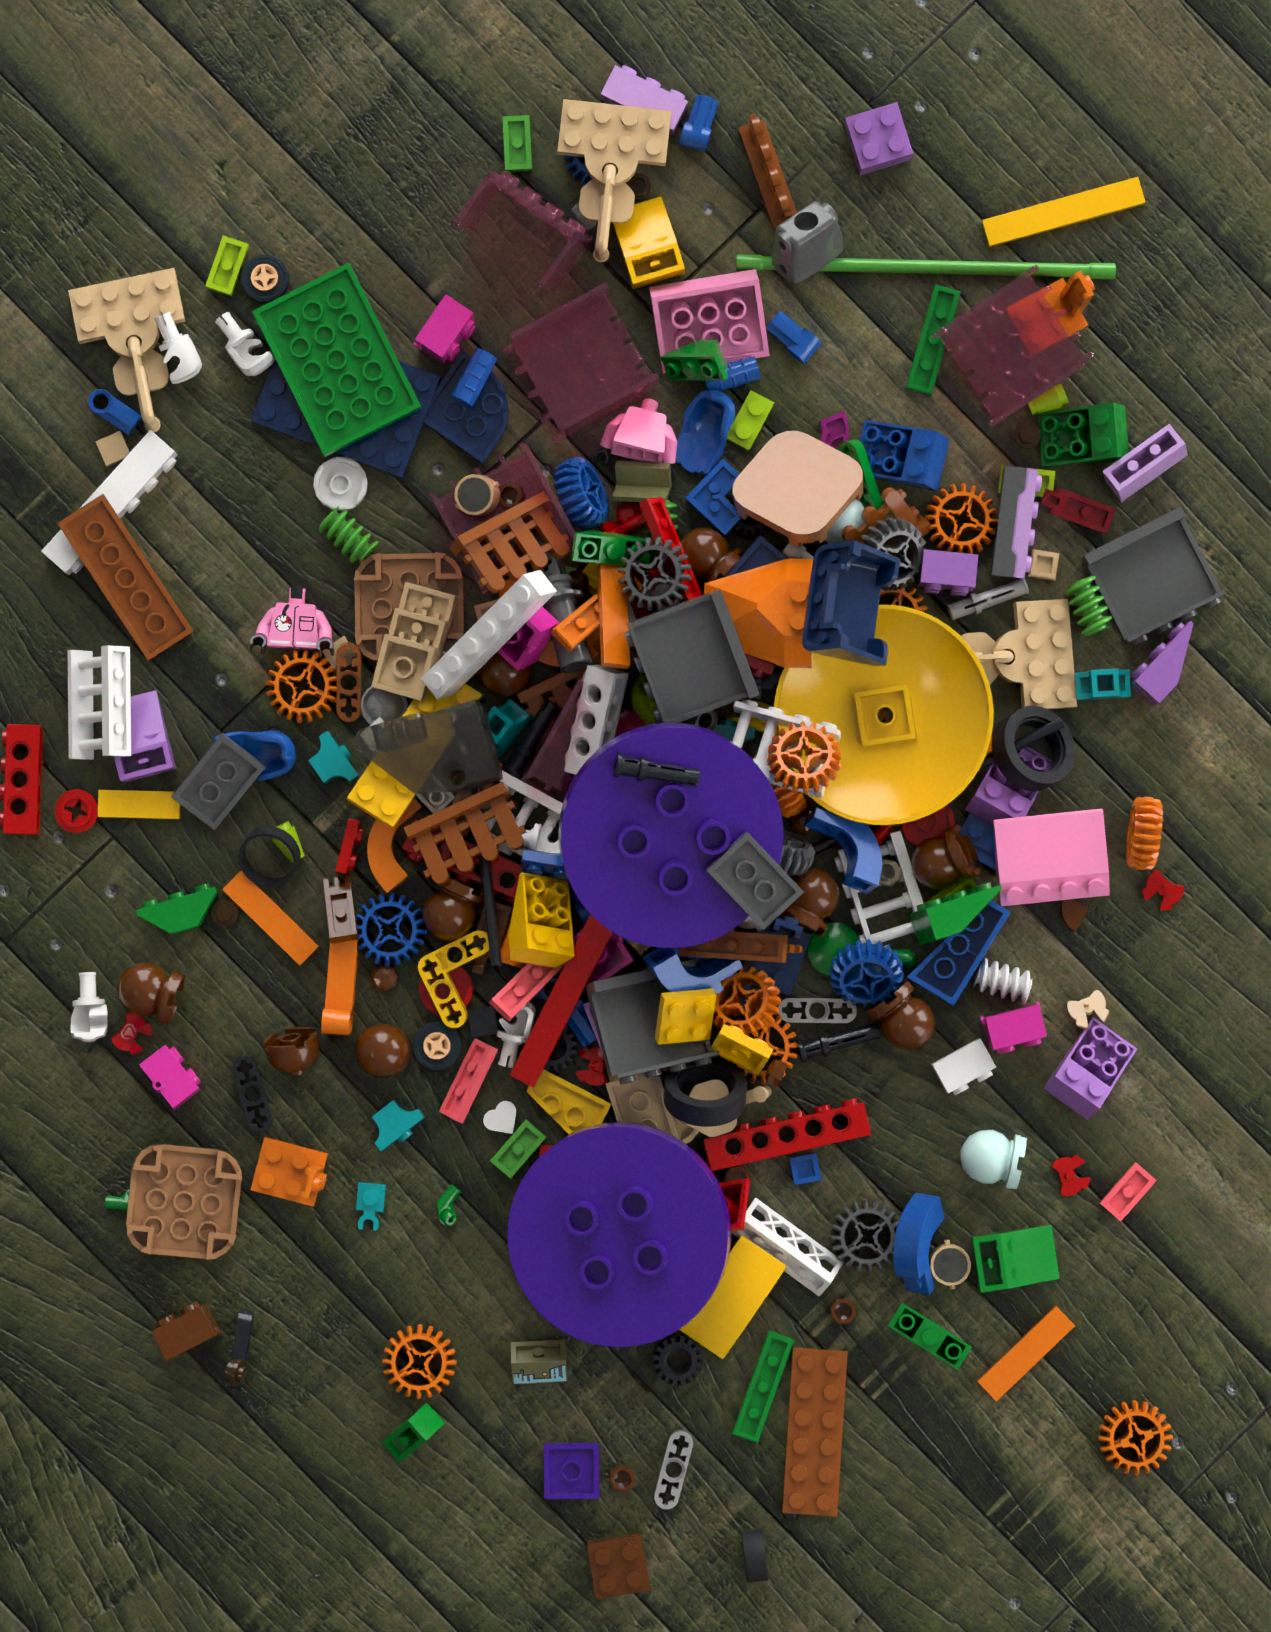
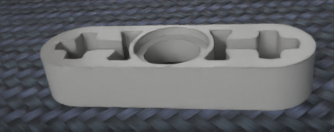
(824, 1019)
(661, 1487)

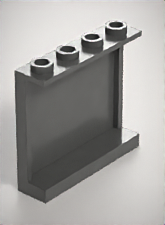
(1153, 577)
(691, 658)
(626, 1023)

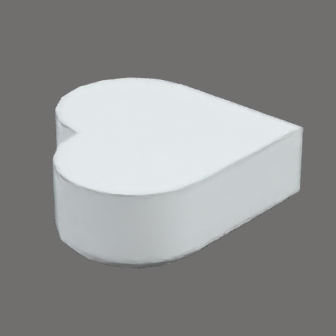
(502, 1118)

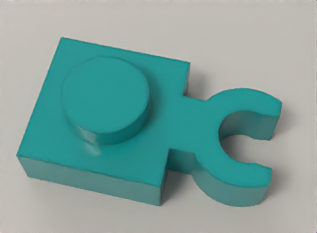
(371, 1200)

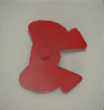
(1171, 892)
(124, 1039)
(595, 1075)
(1070, 1184)

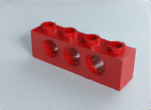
(29, 821)

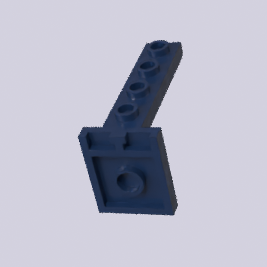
(784, 973)

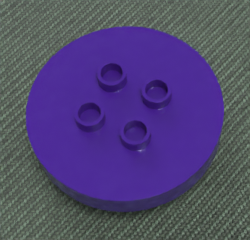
(645, 845)
(619, 1234)

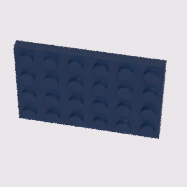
(383, 450)

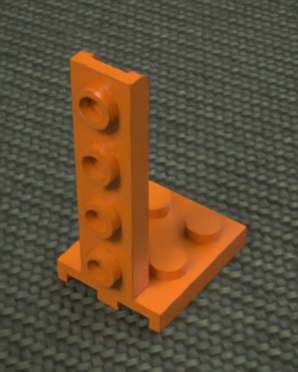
(1074, 298)
(290, 1171)

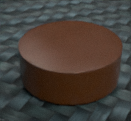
(736, 1173)

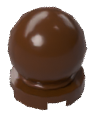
(709, 554)
(502, 678)
(942, 861)
(816, 902)
(451, 910)
(148, 990)
(904, 1018)
(383, 1050)

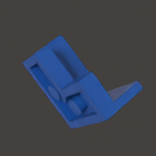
(709, 498)

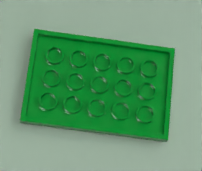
(336, 359)

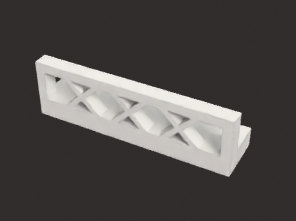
(801, 1266)

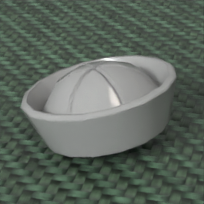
(383, 704)

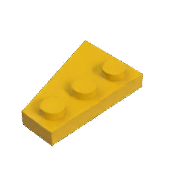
(567, 1103)

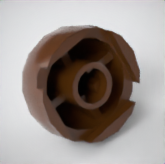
(292, 1051)

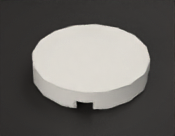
(340, 483)

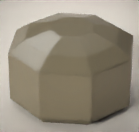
(890, 873)

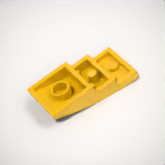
(739, 1295)

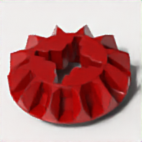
(65, 817)

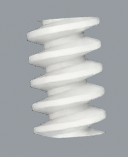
(1003, 980)

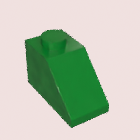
(413, 1432)

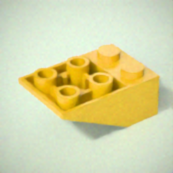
(649, 245)
(541, 922)

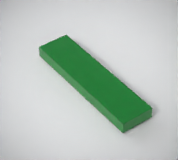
(930, 351)
(762, 1386)

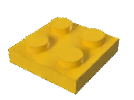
(685, 1016)
(741, 1049)

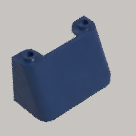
(846, 602)

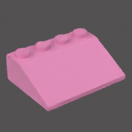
(712, 309)
(1051, 857)

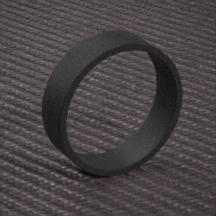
(258, 878)

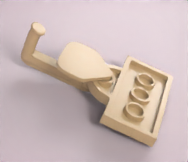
(611, 140)
(122, 315)
(1037, 651)
(643, 1104)

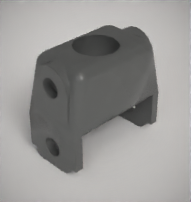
(806, 242)

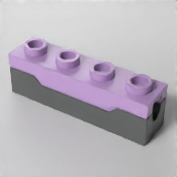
(1014, 521)

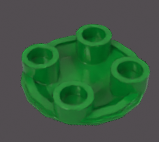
(824, 948)

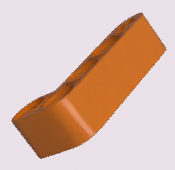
(340, 988)

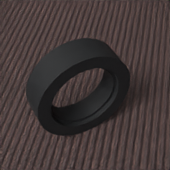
(1011, 764)
(706, 1112)

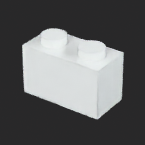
(964, 1066)

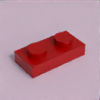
(347, 858)

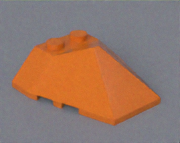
(770, 610)

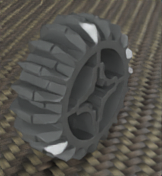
(903, 542)
(649, 586)
(796, 854)
(852, 1217)

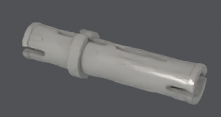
(957, 610)

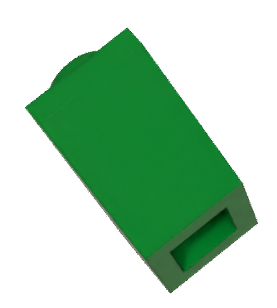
(696, 361)
(604, 547)
(180, 911)
(929, 1336)

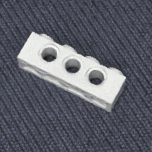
(604, 710)

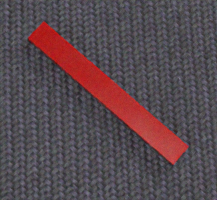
(561, 1002)

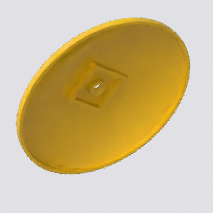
(937, 725)

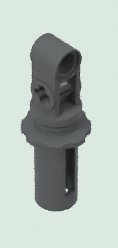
(560, 607)

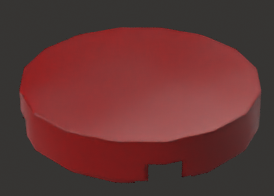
(928, 826)
(461, 981)

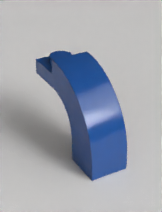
(858, 843)
(668, 970)
(913, 1240)

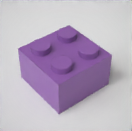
(878, 138)
(947, 572)

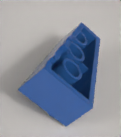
(958, 956)

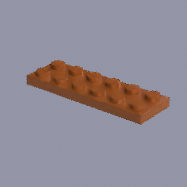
(125, 577)
(814, 1431)

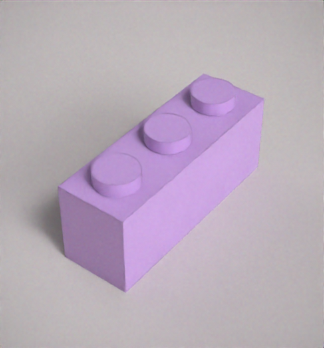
(630, 90)
(1145, 462)

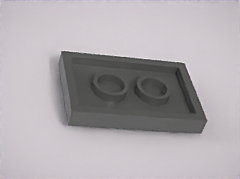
(218, 781)
(754, 880)

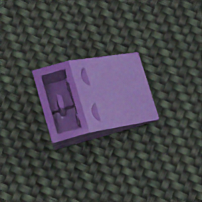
(1163, 671)
(149, 741)
(999, 798)
(1090, 1069)

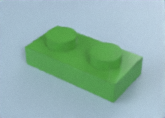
(517, 143)
(518, 1148)

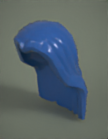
(704, 431)
(270, 748)

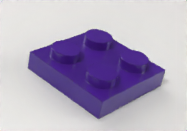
(571, 1470)

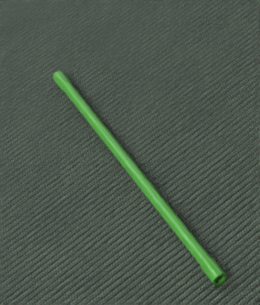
(1093, 270)

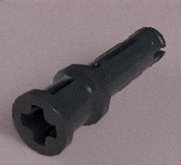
(525, 748)
(642, 768)
(825, 1044)

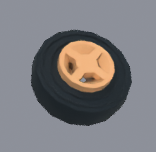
(263, 269)
(429, 1049)

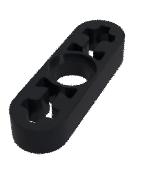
(259, 1084)
(242, 1340)

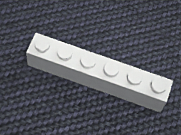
(122, 489)
(489, 634)

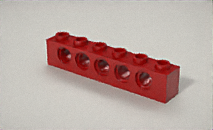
(498, 867)
(856, 1127)

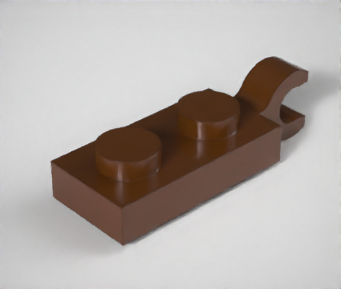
(503, 914)

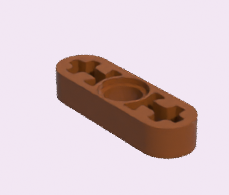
(355, 702)

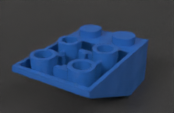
(905, 454)

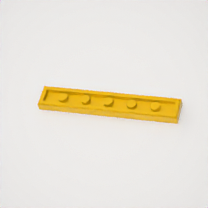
(1063, 212)

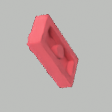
(1127, 1191)

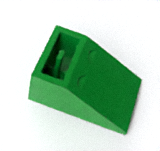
(1083, 435)
(952, 915)
(1014, 1258)

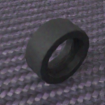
(755, 1555)

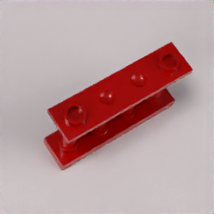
(660, 525)

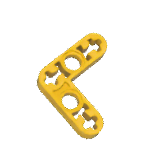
(444, 964)

